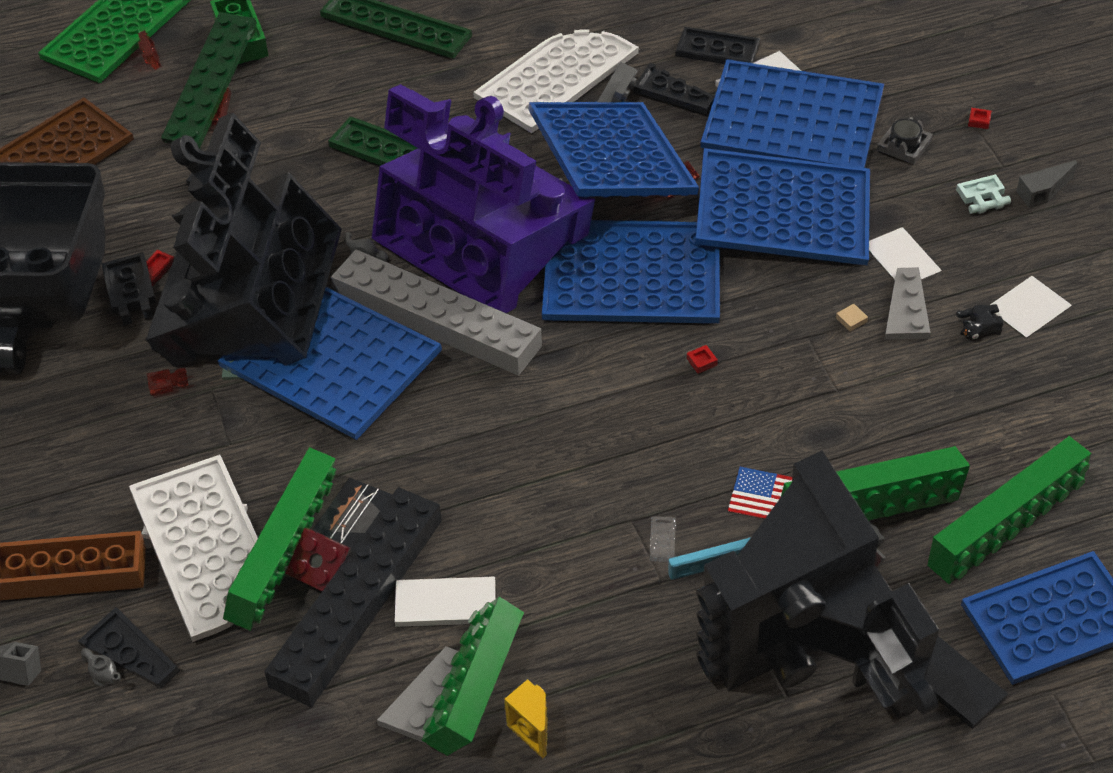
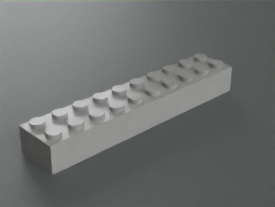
(438, 312)

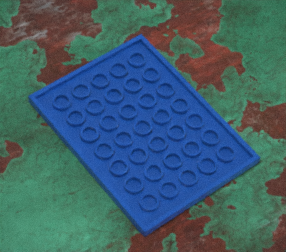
(612, 149)
(784, 207)
(634, 275)

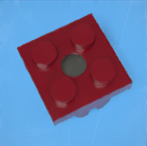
(316, 559)

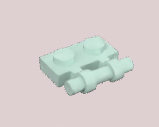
(981, 189)

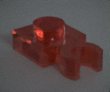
(163, 380)

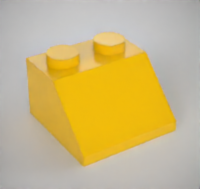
(528, 715)

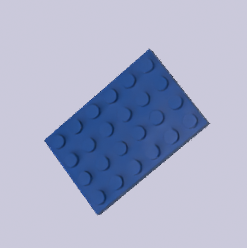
(1046, 617)

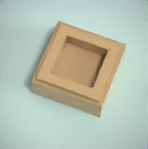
(851, 317)

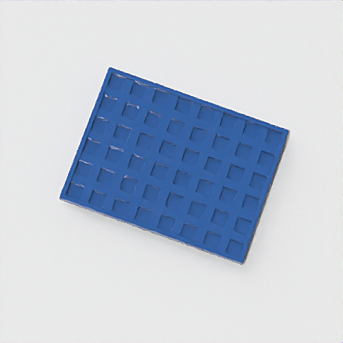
(792, 114)
(351, 367)

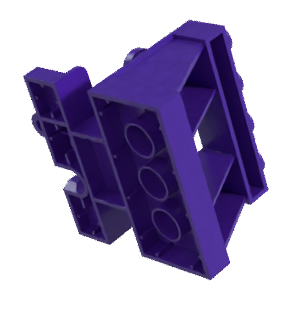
(471, 201)

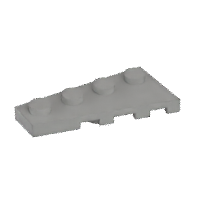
(908, 308)
(415, 704)

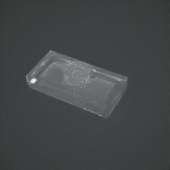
(662, 538)

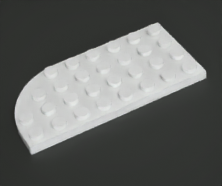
(556, 72)
(198, 538)

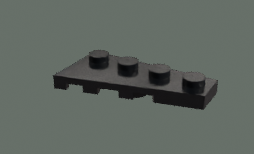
(666, 88)

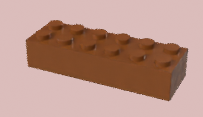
(72, 565)

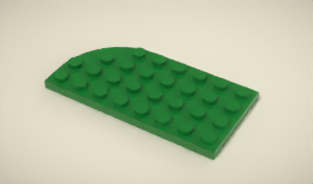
(107, 35)

